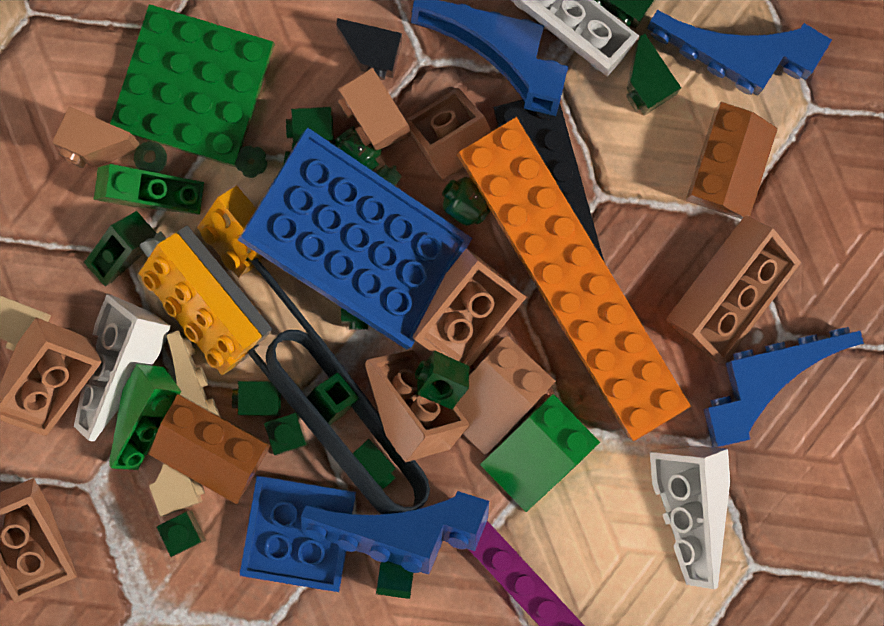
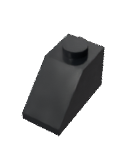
(371, 46)

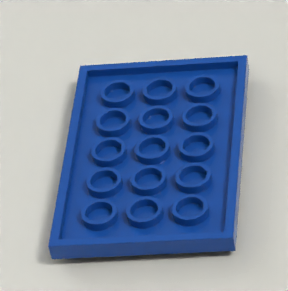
(354, 238)

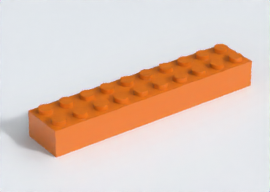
(573, 279)

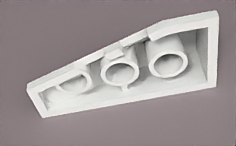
(125, 338)
(695, 497)

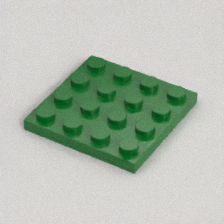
(192, 85)

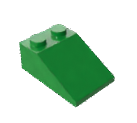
(540, 453)

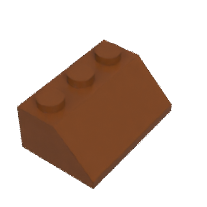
(732, 161)
(208, 448)

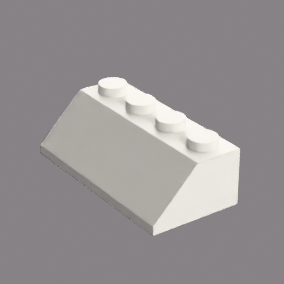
(585, 29)

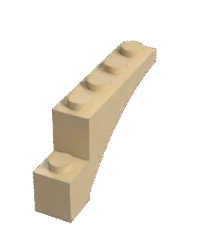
(173, 489)

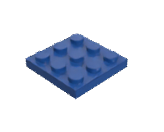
(275, 541)

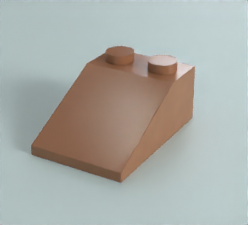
(468, 309)
(45, 376)
(501, 393)
(409, 420)
(30, 543)

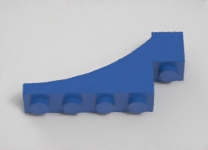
(505, 43)
(742, 58)
(761, 376)
(404, 537)

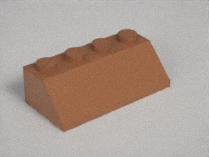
(734, 289)

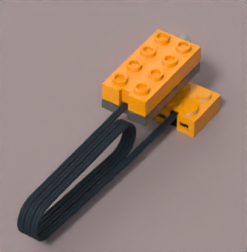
(230, 330)

